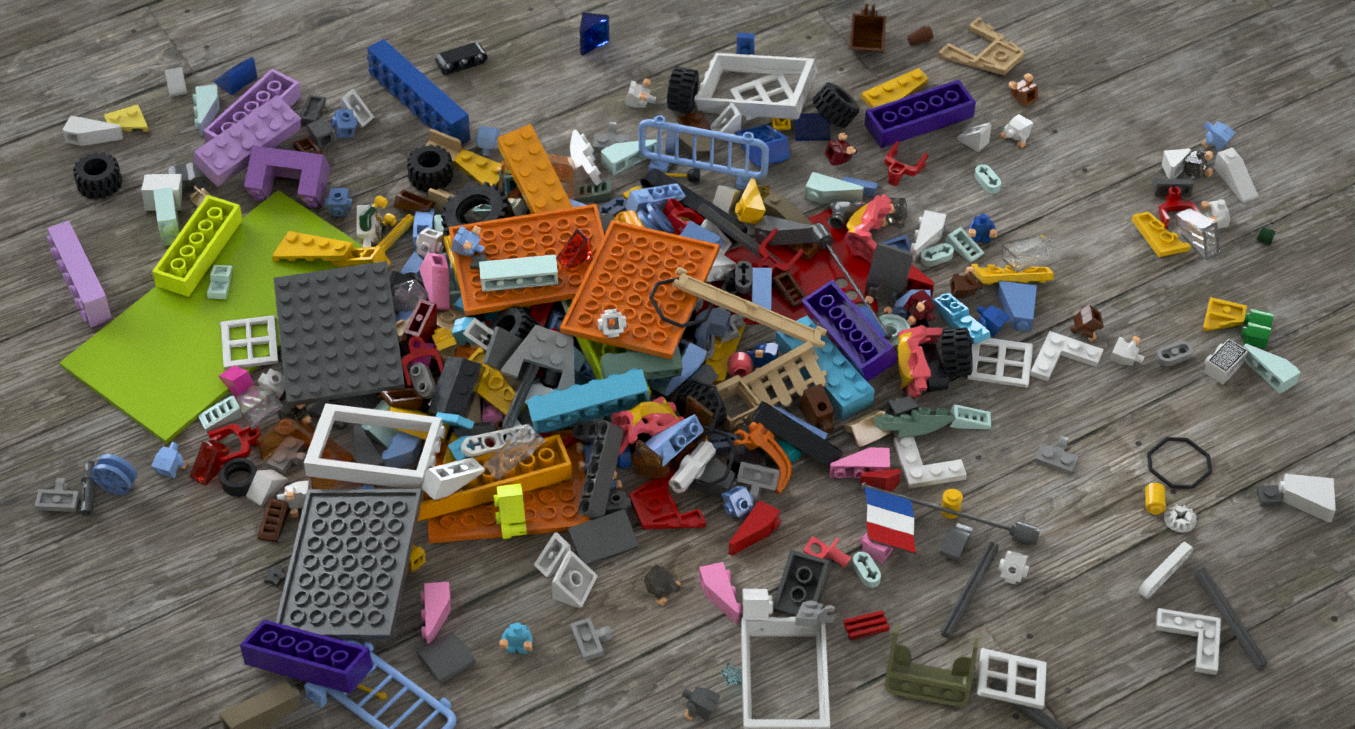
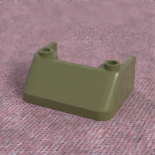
(929, 682)

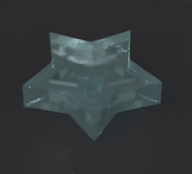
(731, 674)

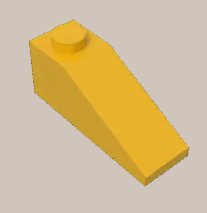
(750, 207)
(363, 256)

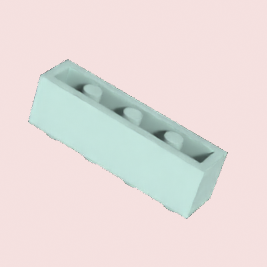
(518, 273)

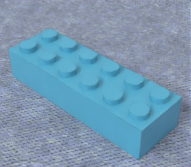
(845, 385)
(588, 401)

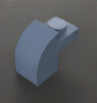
(717, 324)

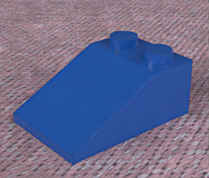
(776, 142)

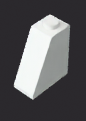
(1309, 494)

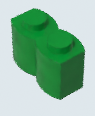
(1257, 328)

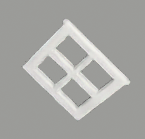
(762, 93)
(250, 362)
(1000, 362)
(1009, 695)

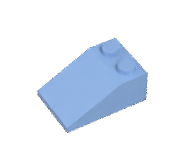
(691, 357)

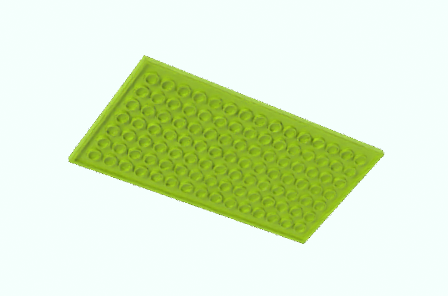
(166, 349)

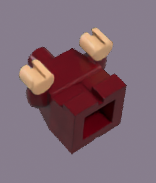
(839, 151)
(920, 306)

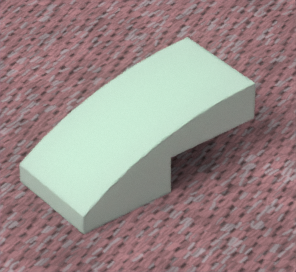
(220, 282)

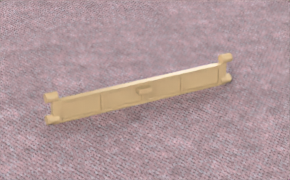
(749, 309)

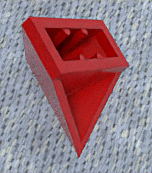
(884, 480)

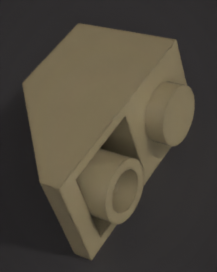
(702, 144)

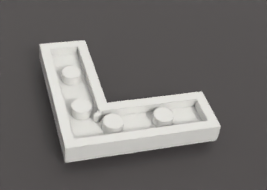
(1061, 345)
(924, 475)
(1203, 627)

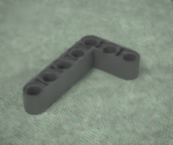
(606, 446)

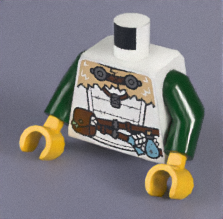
(370, 222)

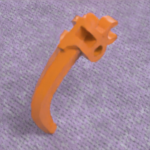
(765, 440)

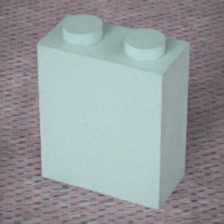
(166, 215)

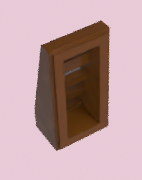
(310, 148)
(411, 201)
(785, 294)
(403, 398)
(275, 508)

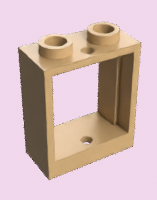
(730, 388)

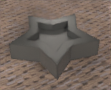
(476, 259)
(275, 576)

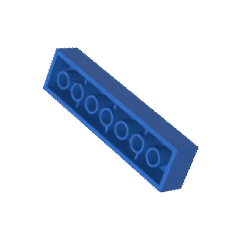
(417, 91)

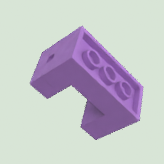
(270, 162)

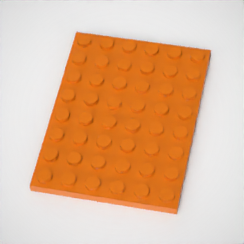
(527, 237)
(623, 278)
(545, 508)

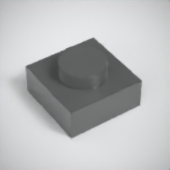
(1268, 495)

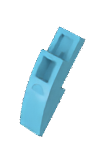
(958, 316)

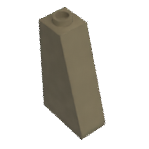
(263, 709)

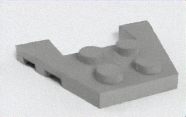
(547, 350)

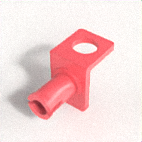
(827, 551)

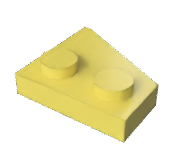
(128, 119)

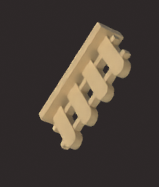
(787, 362)

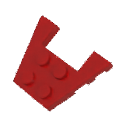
(657, 509)

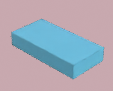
(455, 420)

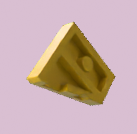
(1223, 314)

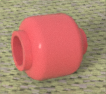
(739, 364)

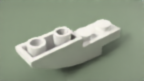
(581, 153)

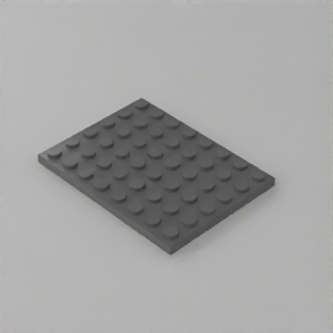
(338, 333)
(350, 562)

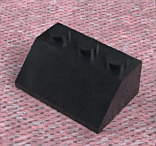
(457, 387)

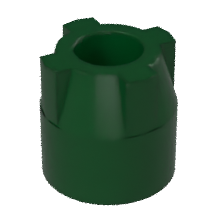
(1266, 235)

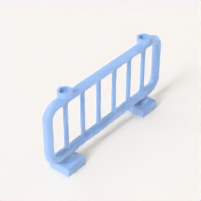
(662, 161)
(318, 695)

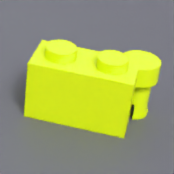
(511, 510)

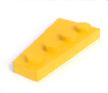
(895, 88)
(311, 247)
(995, 274)
(493, 386)

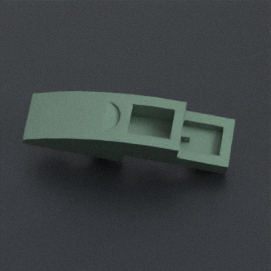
(919, 423)

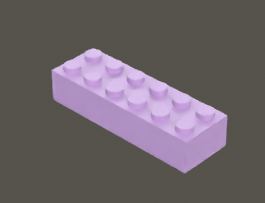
(269, 86)
(232, 148)
(79, 274)

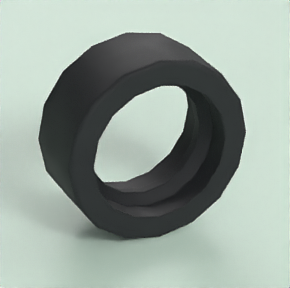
(232, 466)

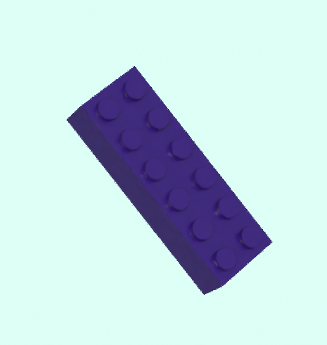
(919, 113)
(850, 330)
(306, 656)

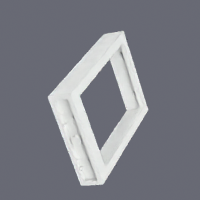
(757, 64)
(367, 473)
(784, 627)

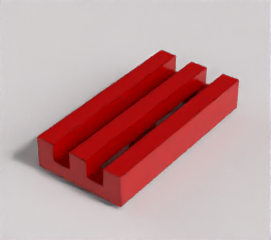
(865, 622)

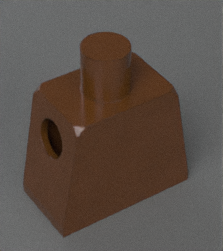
(817, 408)

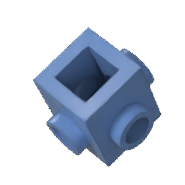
(344, 123)
(338, 206)
(738, 502)

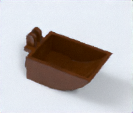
(868, 31)

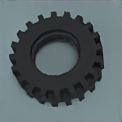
(472, 197)

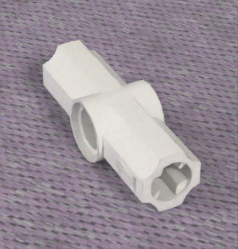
(692, 467)

